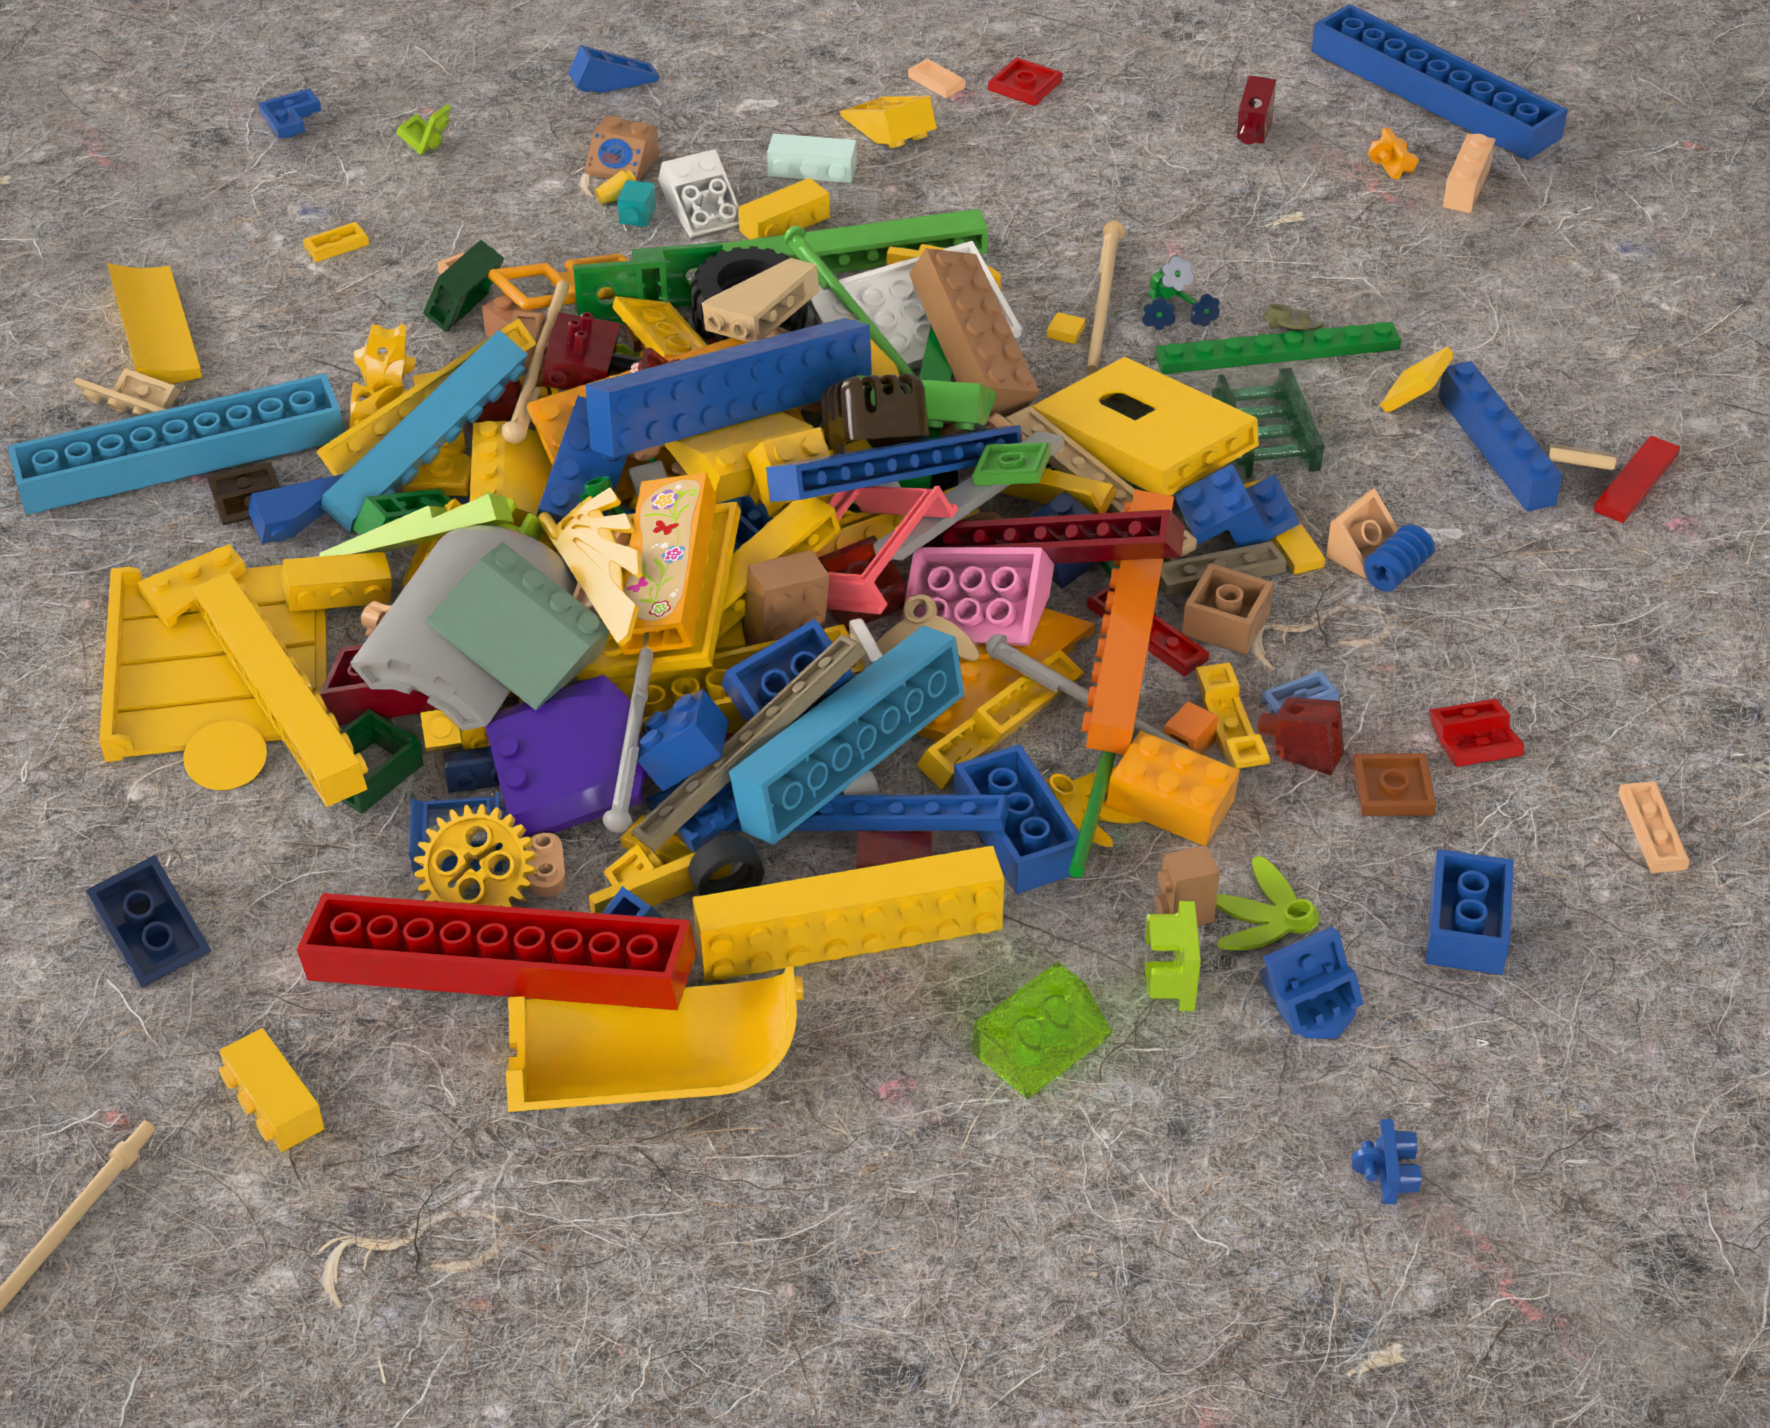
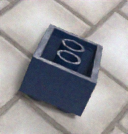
(146, 921)

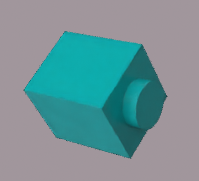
(636, 203)

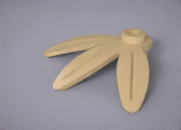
(911, 623)

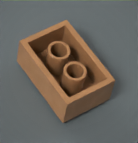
(784, 596)

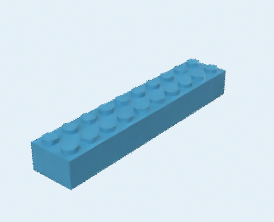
(175, 443)

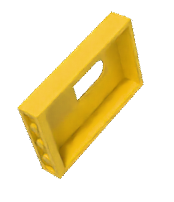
(1165, 448)

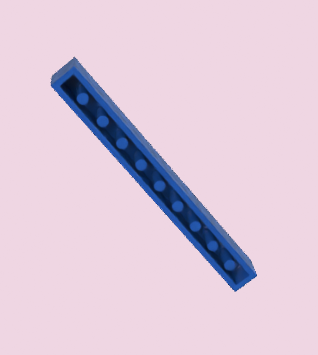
(884, 464)

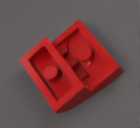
(1476, 732)

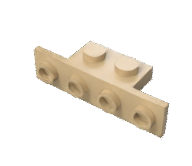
(132, 393)

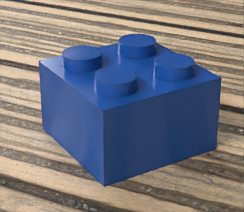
(682, 739)

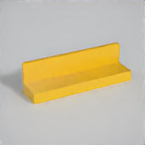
(1092, 494)

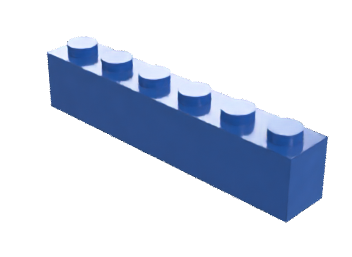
(1500, 436)

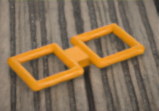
(501, 277)

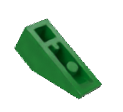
(387, 508)

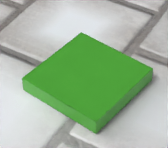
(1012, 463)

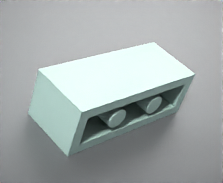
(812, 157)

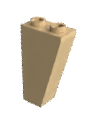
(761, 302)

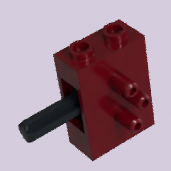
(582, 352)

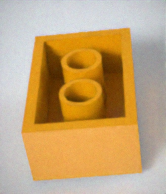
(1172, 788)

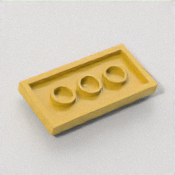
(658, 326)

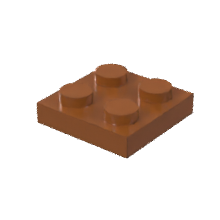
(1393, 784)

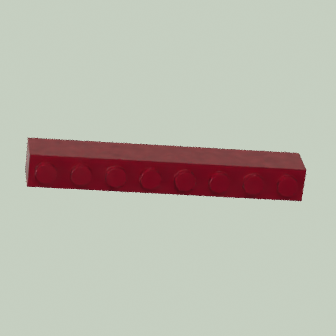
(1076, 537)

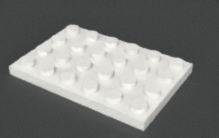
(894, 305)

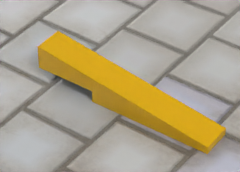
(994, 722)

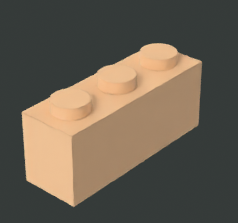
(1469, 172)

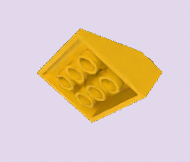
(725, 452)
(508, 468)

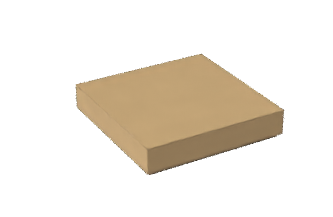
(1582, 456)

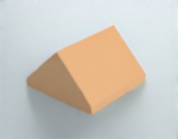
(1359, 532)

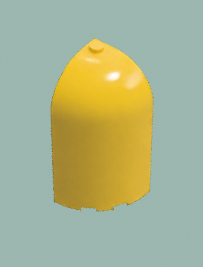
(622, 1054)

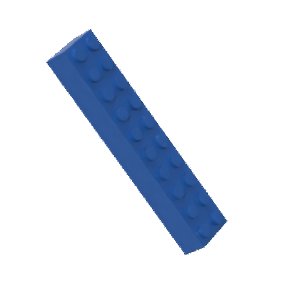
(1439, 81)
(724, 386)

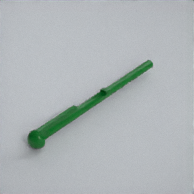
(1092, 814)

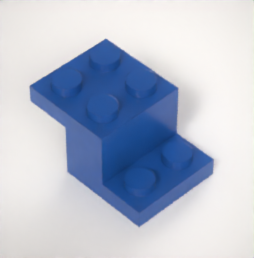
(1224, 504)

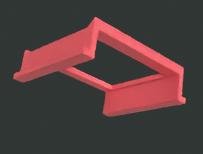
(857, 591)

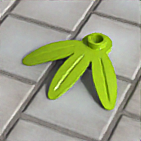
(1284, 917)

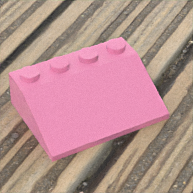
(984, 589)

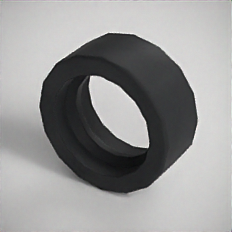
(720, 853)

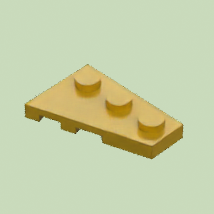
(171, 590)

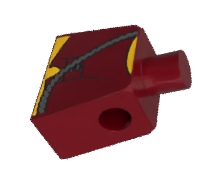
(1256, 122)

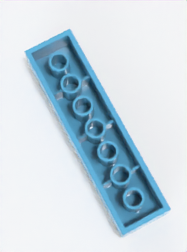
(846, 734)

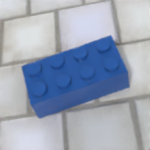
(576, 466)
(1037, 832)

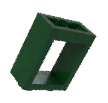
(462, 286)
(406, 757)

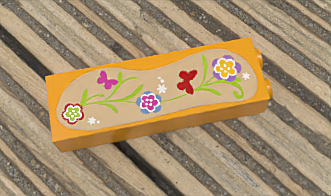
(673, 540)

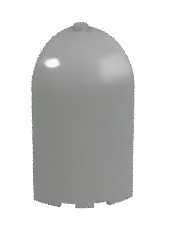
(412, 656)

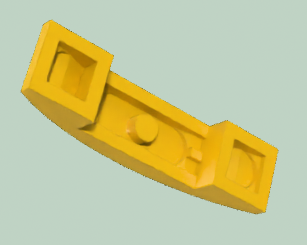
(1234, 732)

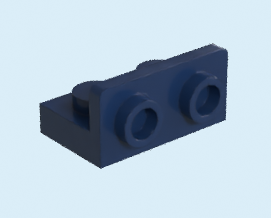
(470, 769)

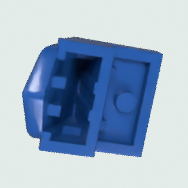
(1313, 985)

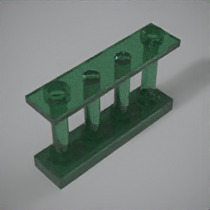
(1291, 408)

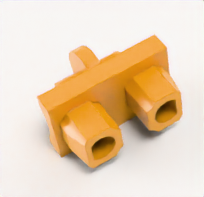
(1392, 154)

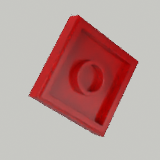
(1025, 81)

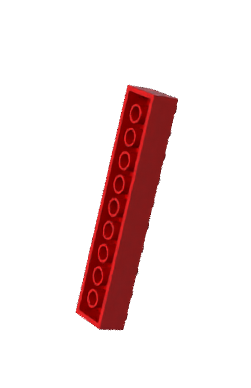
(499, 951)

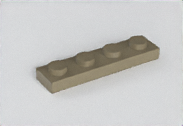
(1253, 560)

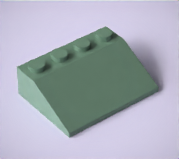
(520, 626)

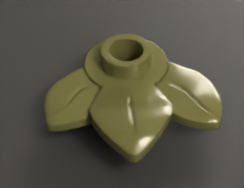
(1284, 316)

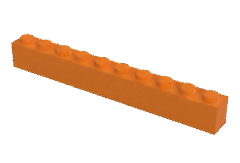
(1126, 644)

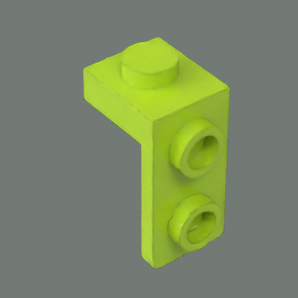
(425, 135)

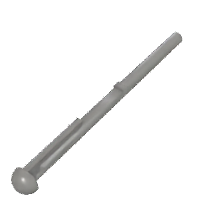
(998, 649)
(618, 819)

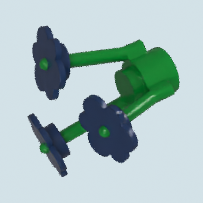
(1170, 282)

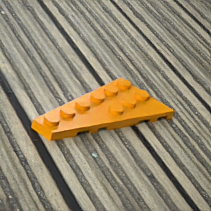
(989, 676)

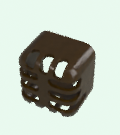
(894, 419)

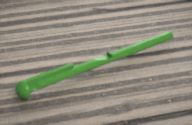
(795, 241)

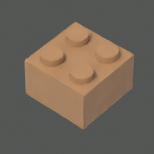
(1227, 608)

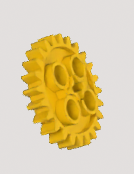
(456, 839)

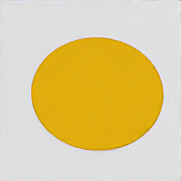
(225, 755)

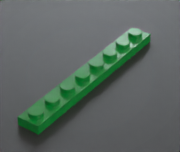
(1277, 347)

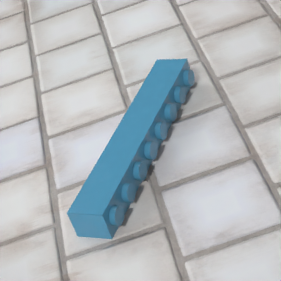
(427, 428)

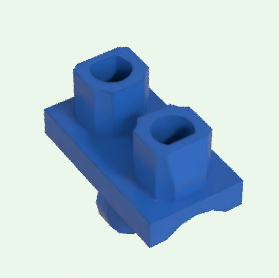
(1384, 1158)

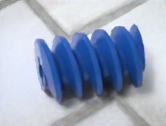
(1398, 557)

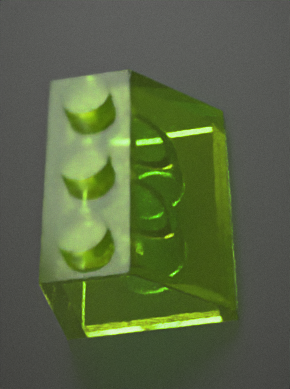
(1040, 1030)

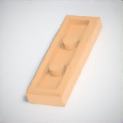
(1653, 827)

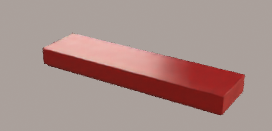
(1636, 479)
(1164, 641)

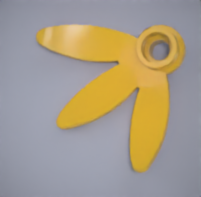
(1074, 799)

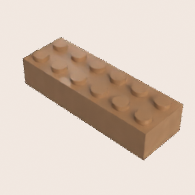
(973, 327)

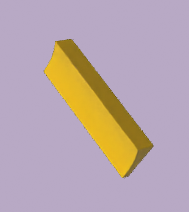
(155, 323)

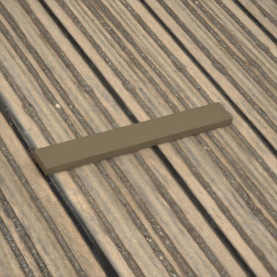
(753, 735)

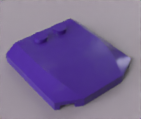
(564, 758)

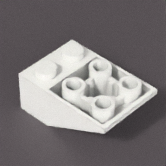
(699, 193)

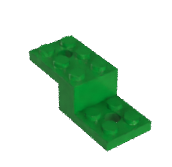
(650, 275)

